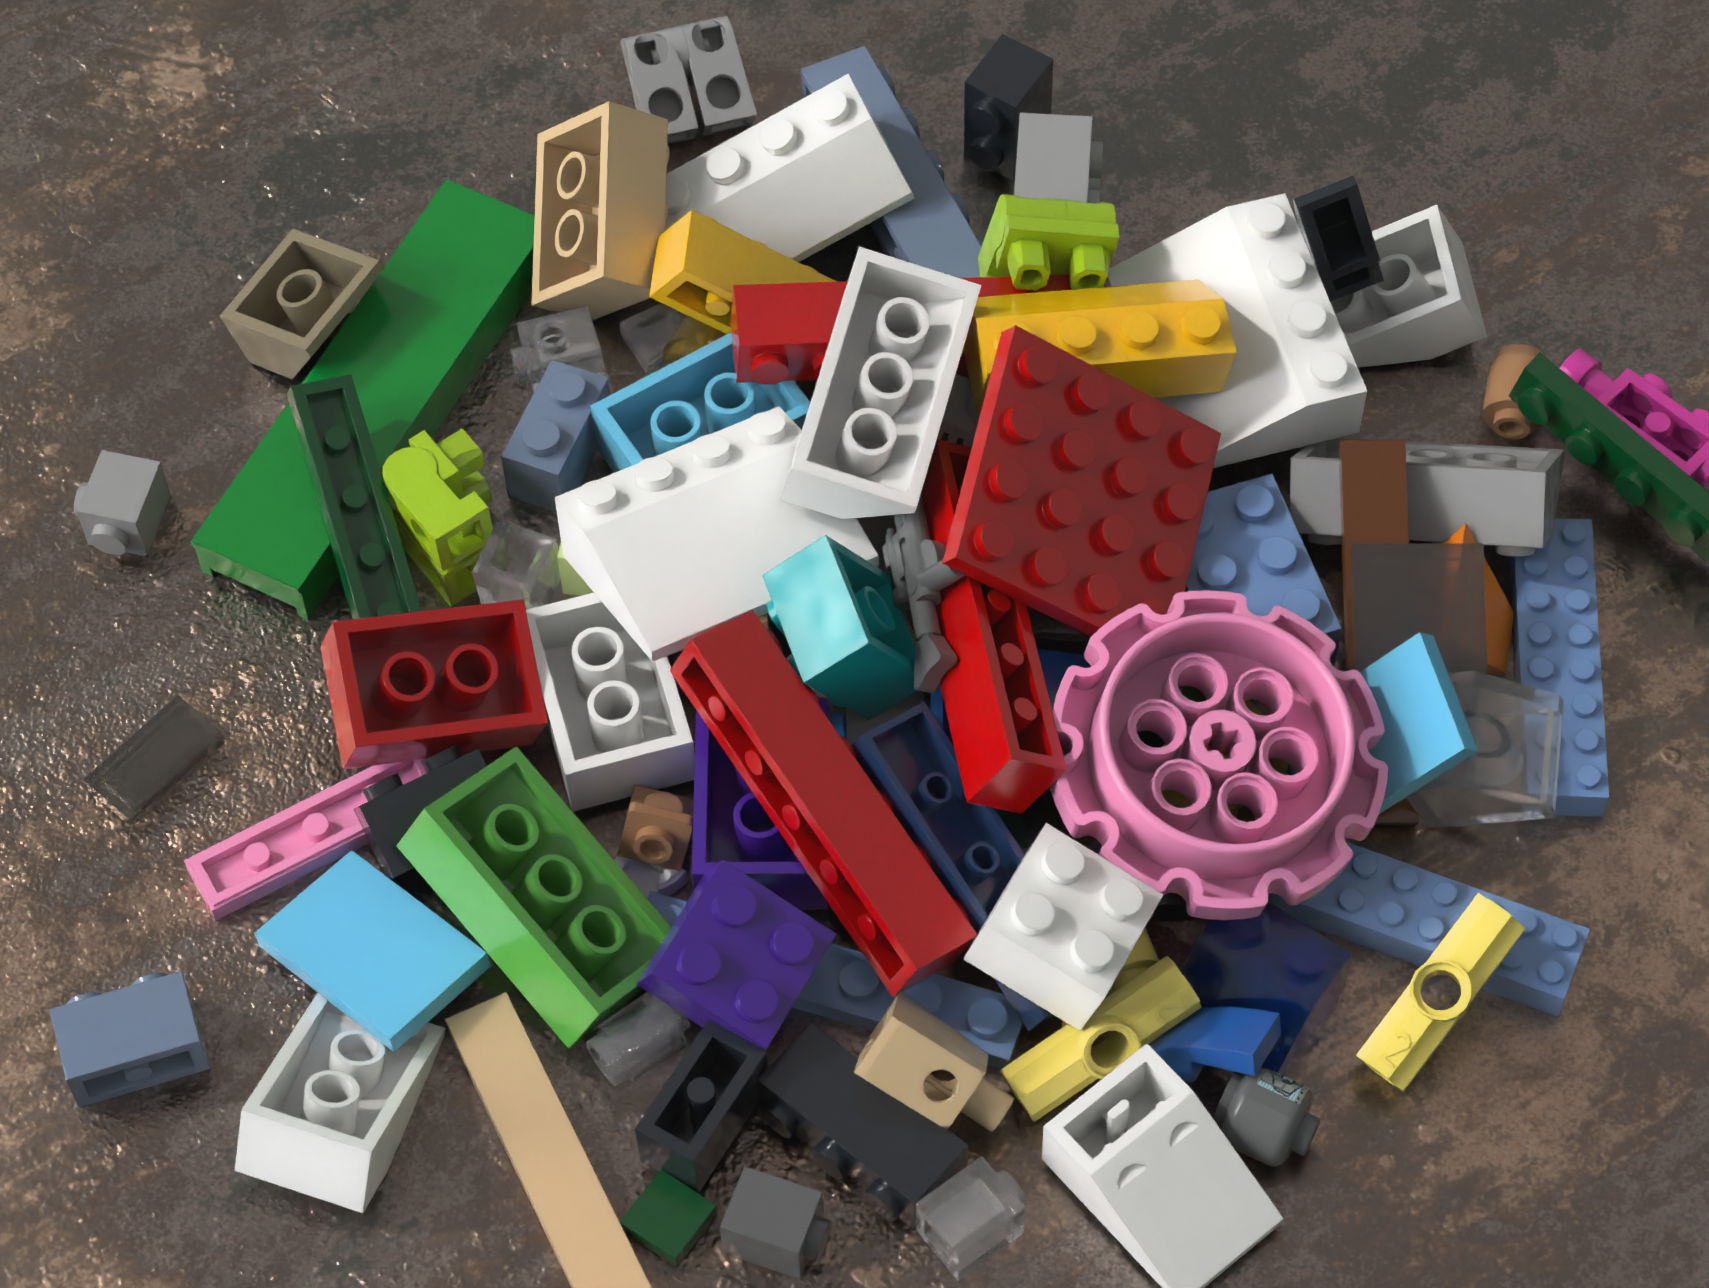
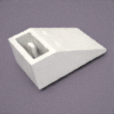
(1159, 1173)

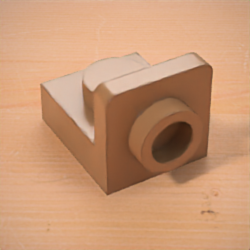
(657, 828)

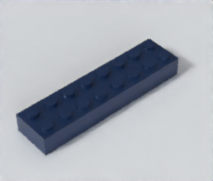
(964, 841)

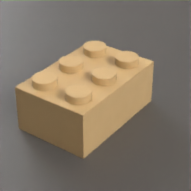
(599, 209)

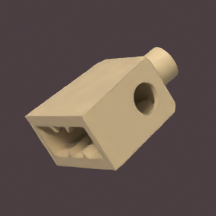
(913, 1044)

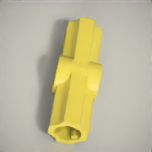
(1468, 956)
(1133, 1016)

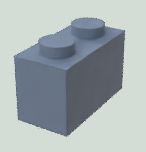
(554, 436)
(129, 1038)

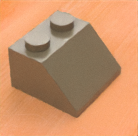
(297, 301)

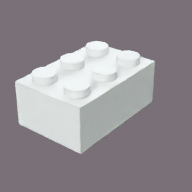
(607, 705)

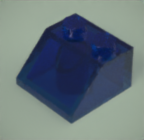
(1269, 967)

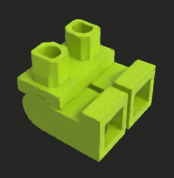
(1049, 238)
(441, 508)

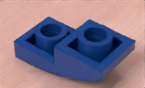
(1219, 1038)

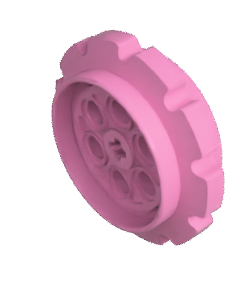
(1317, 724)

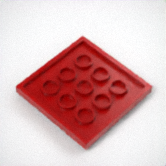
(1078, 489)

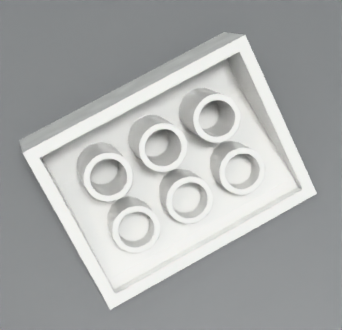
(1292, 362)
(694, 531)

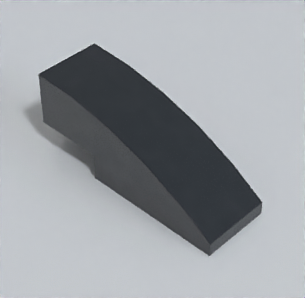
(1339, 238)

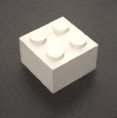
(1063, 927)

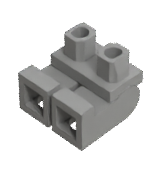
(697, 56)

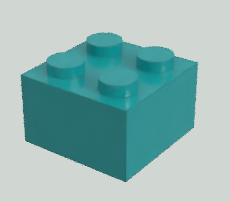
(843, 627)

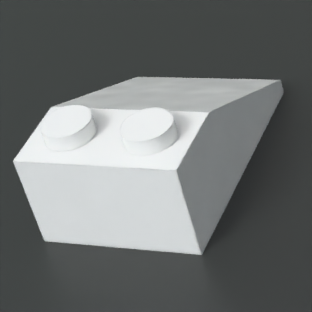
(1423, 302)
(333, 1107)

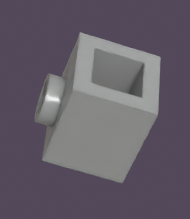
(122, 503)

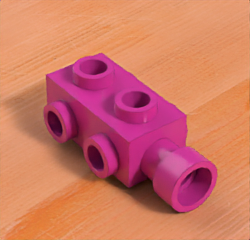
(1650, 411)

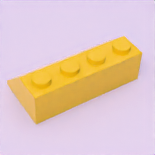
(1148, 335)

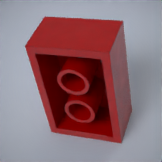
(433, 682)

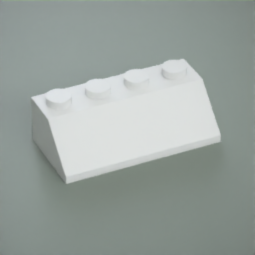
(796, 175)
(881, 389)

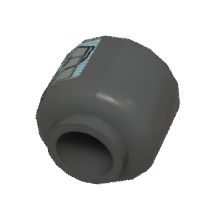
(1267, 1116)

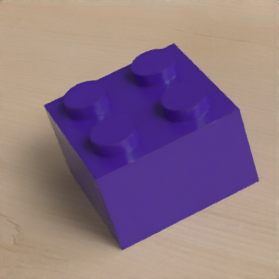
(736, 956)

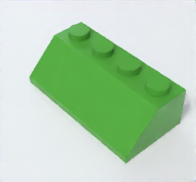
(537, 894)

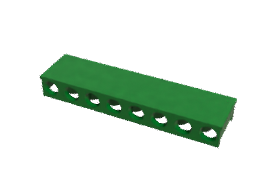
(410, 358)

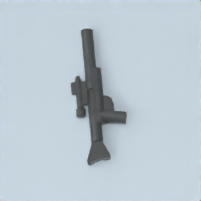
(917, 585)

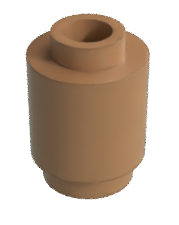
(1498, 409)

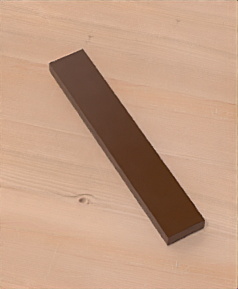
(1373, 513)

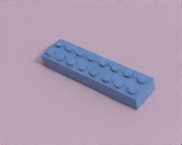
(1560, 653)
(1412, 910)

